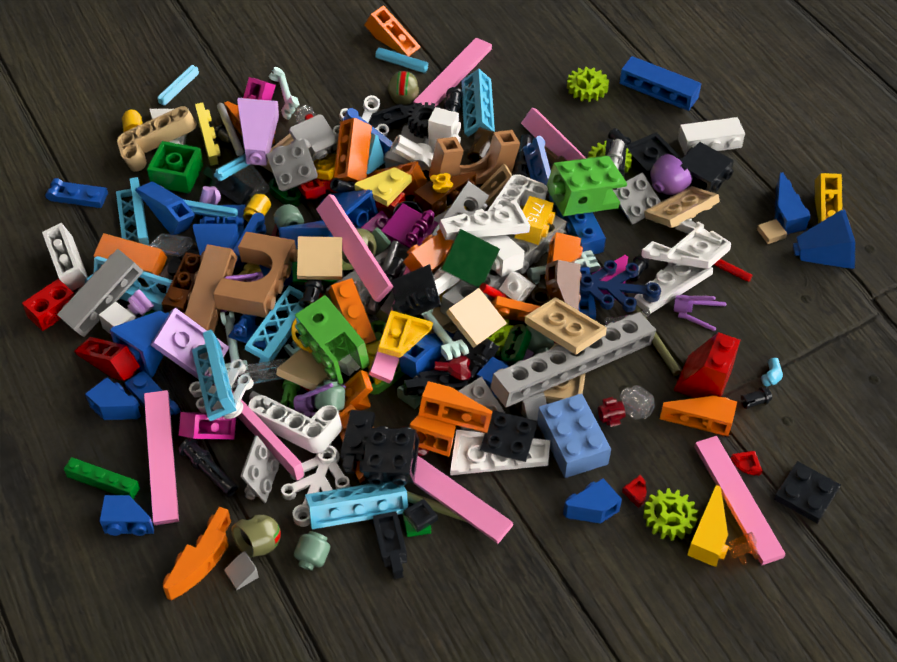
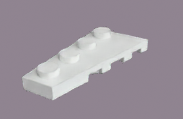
(483, 223)
(674, 281)
(469, 459)

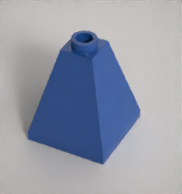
(358, 206)
(216, 234)
(828, 242)
(138, 338)

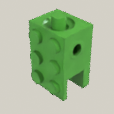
(585, 185)
(330, 337)

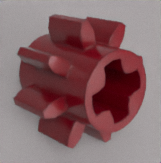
(611, 411)

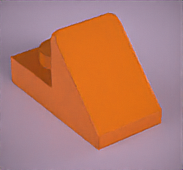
(357, 391)

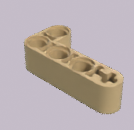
(151, 134)

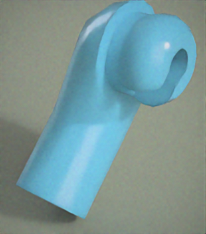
(774, 374)

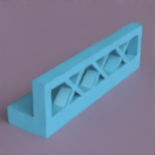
(481, 100)
(135, 205)
(152, 294)
(283, 332)
(219, 377)
(355, 504)

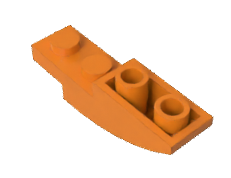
(198, 561)

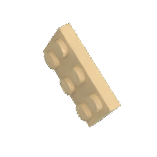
(682, 206)
(565, 325)

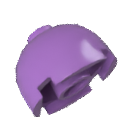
(669, 176)

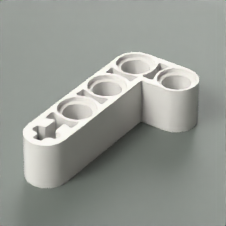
(519, 189)
(309, 433)

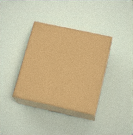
(772, 231)

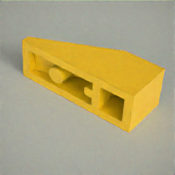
(828, 195)
(711, 534)

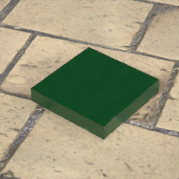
(470, 258)

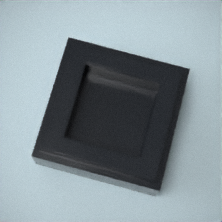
(420, 515)

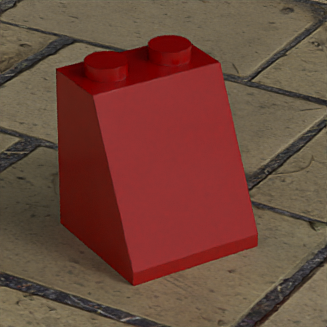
(708, 367)

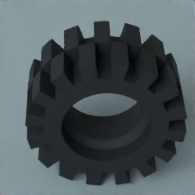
(417, 114)

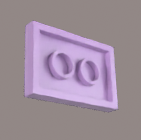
(179, 337)

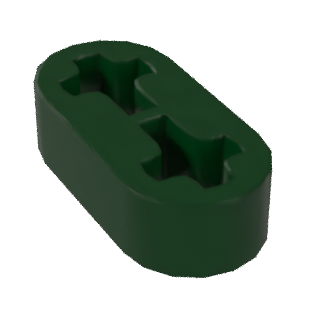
(282, 196)
(516, 344)

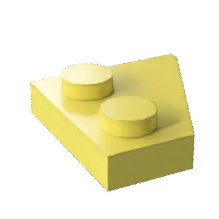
(385, 185)

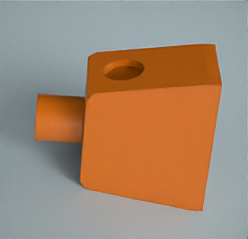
(434, 434)

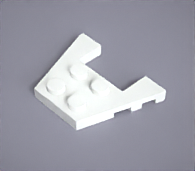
(696, 249)

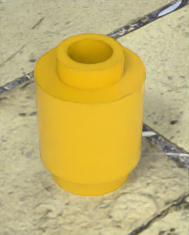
(131, 119)
(258, 204)

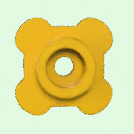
(441, 182)

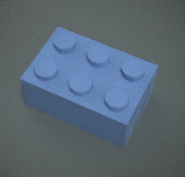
(573, 435)

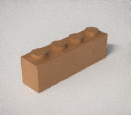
(215, 264)

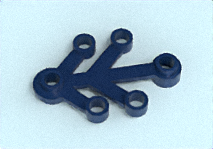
(591, 284)

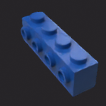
(660, 83)
(585, 227)

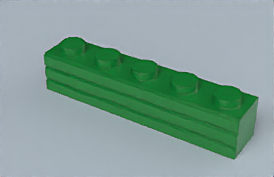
(101, 478)

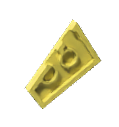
(208, 134)

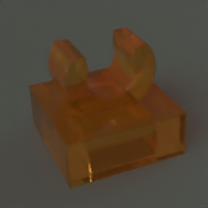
(743, 545)

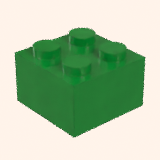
(175, 166)

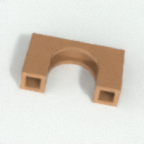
(449, 153)
(258, 296)

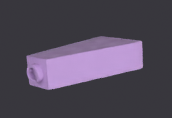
(258, 128)

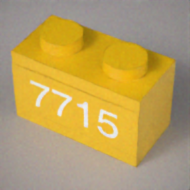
(539, 215)

